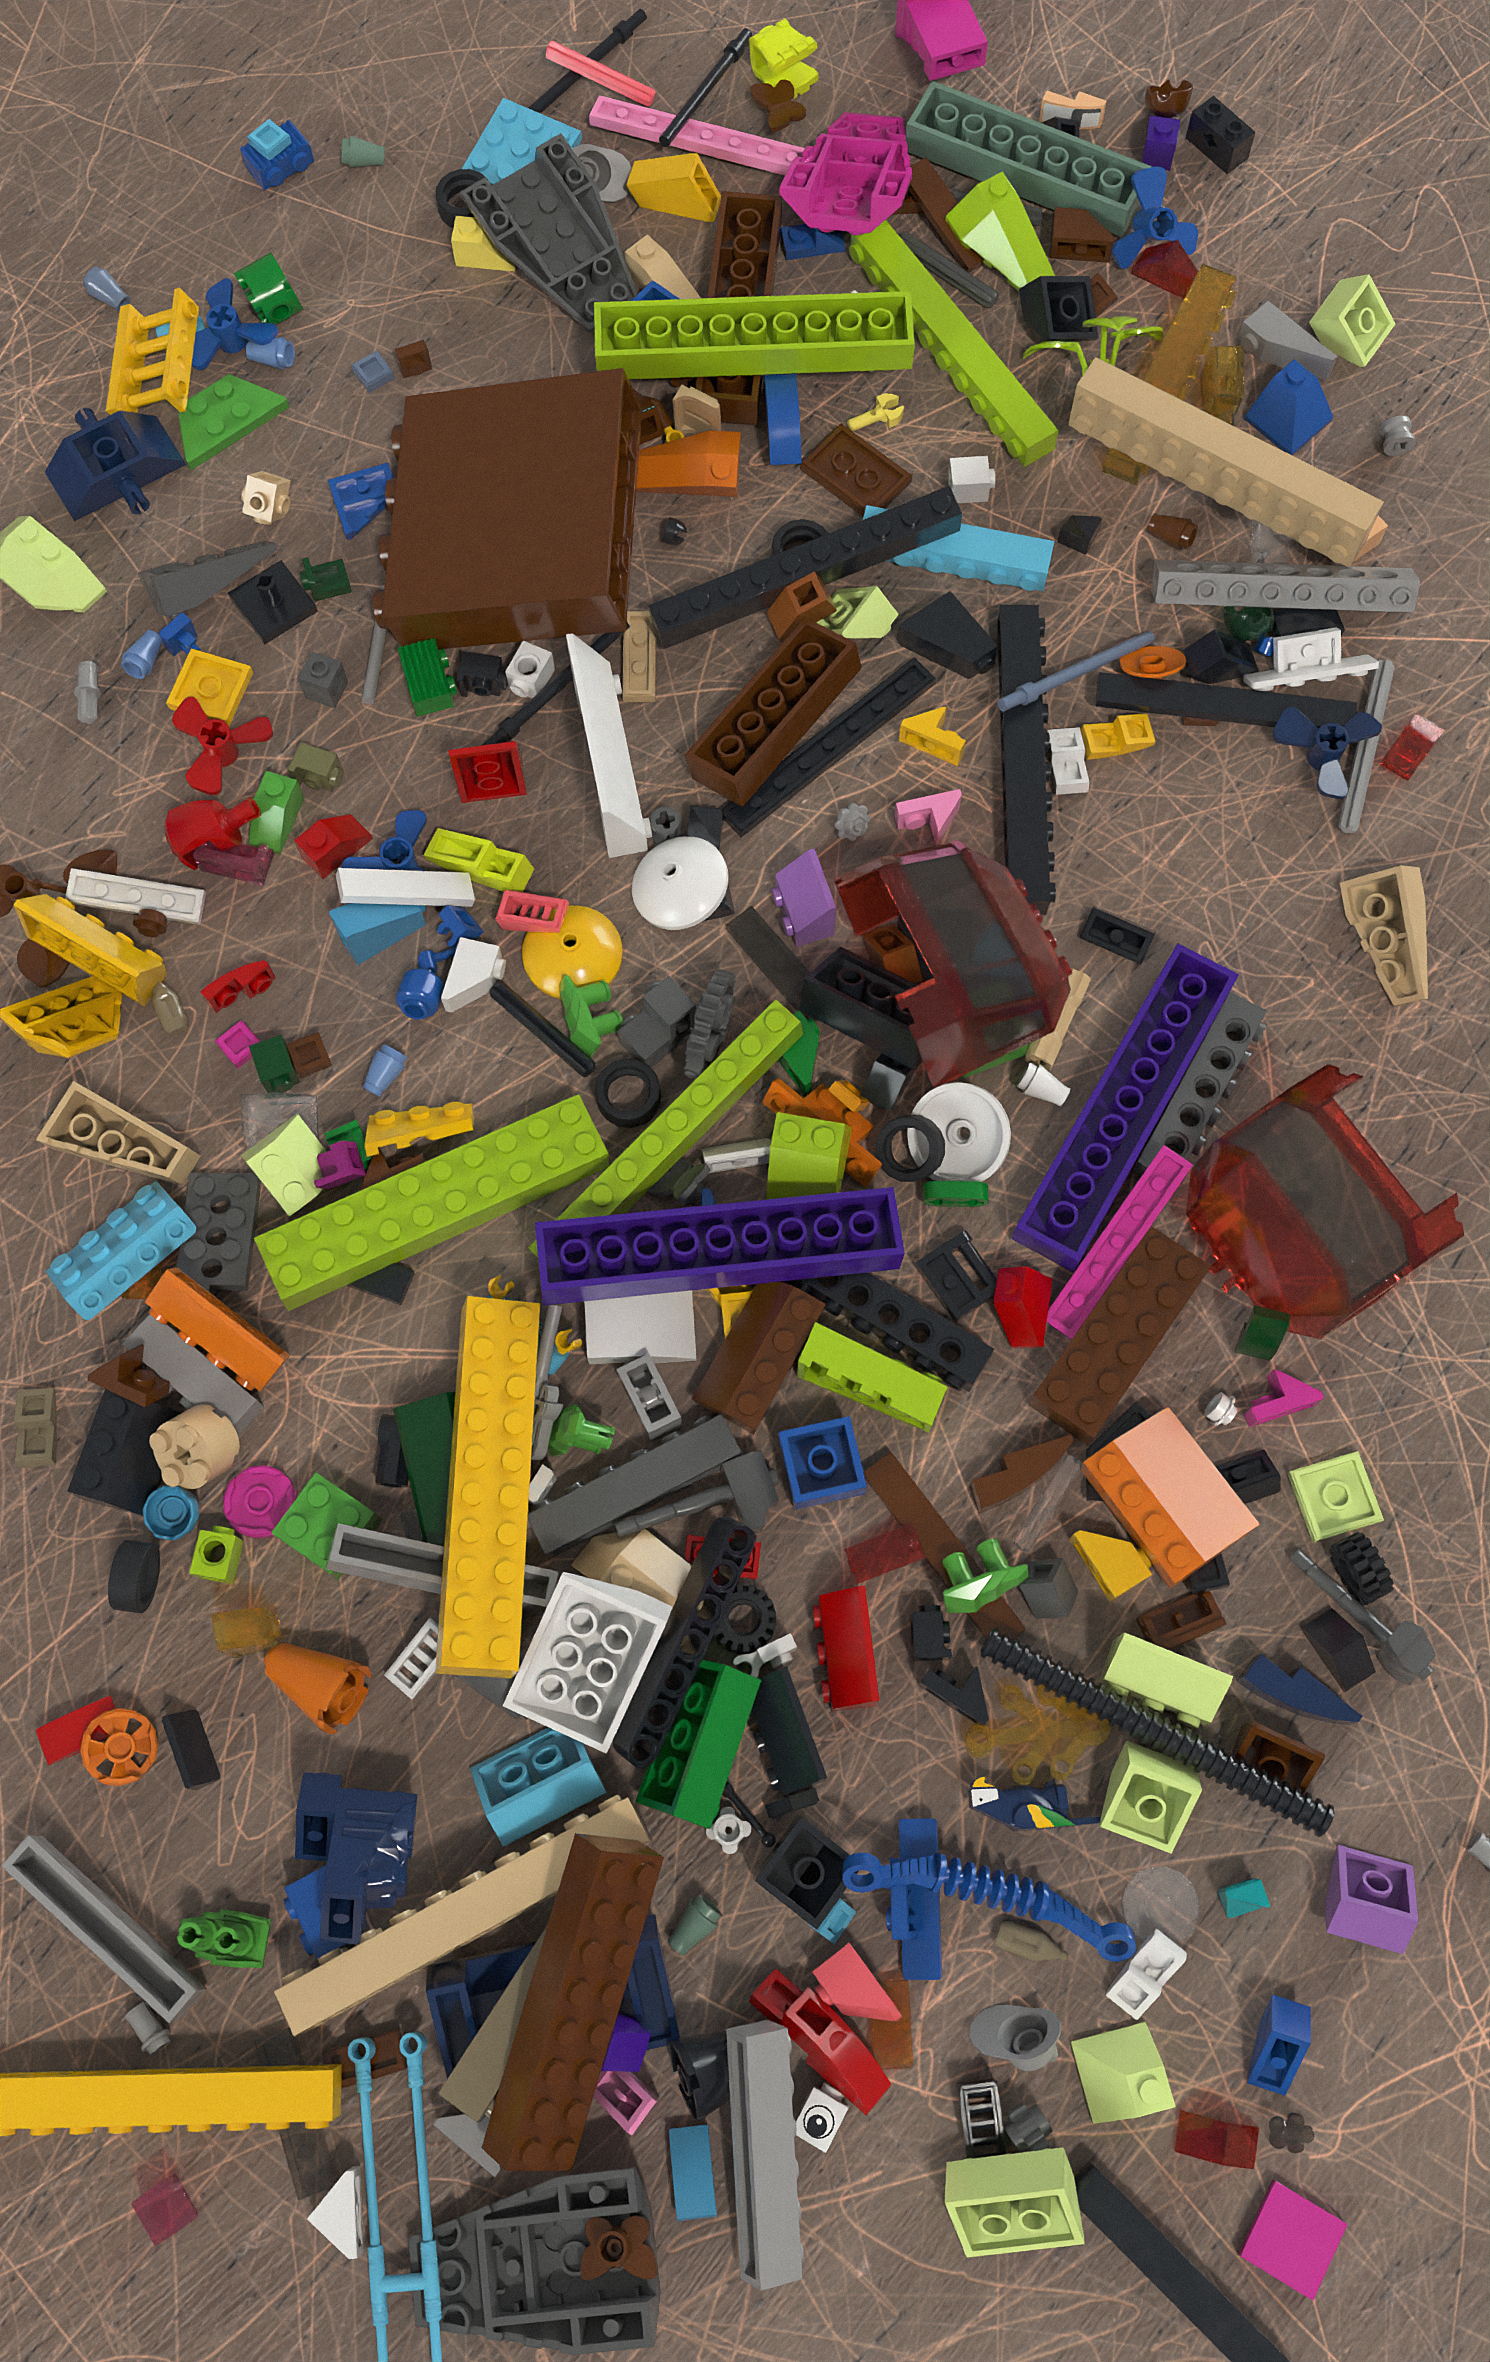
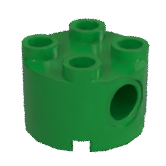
(268, 290)

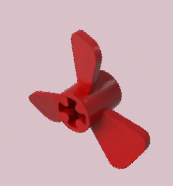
(206, 771)

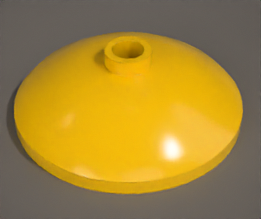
(590, 960)

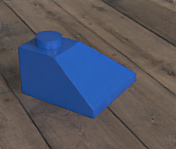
(1290, 408)

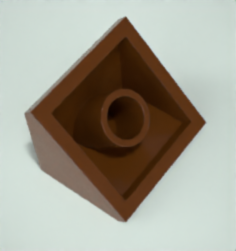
(1278, 1754)

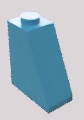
(374, 927)

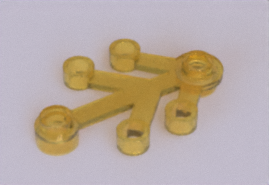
(1042, 1731)

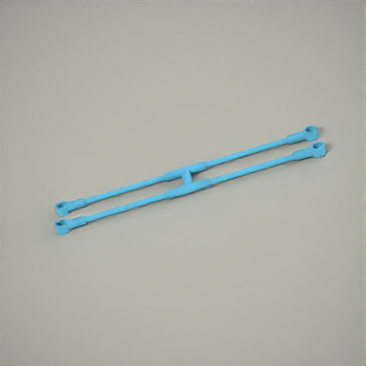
(429, 2277)

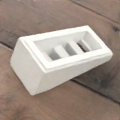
(414, 1647)

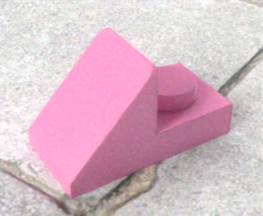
(933, 809)

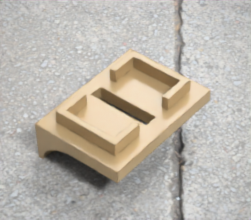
(695, 411)

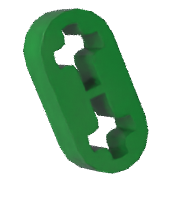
(955, 1193)

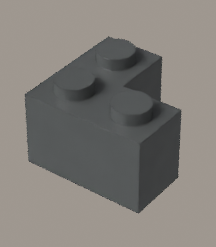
(661, 1024)

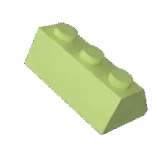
(1164, 1680)
(1013, 2202)

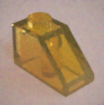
(245, 1631)

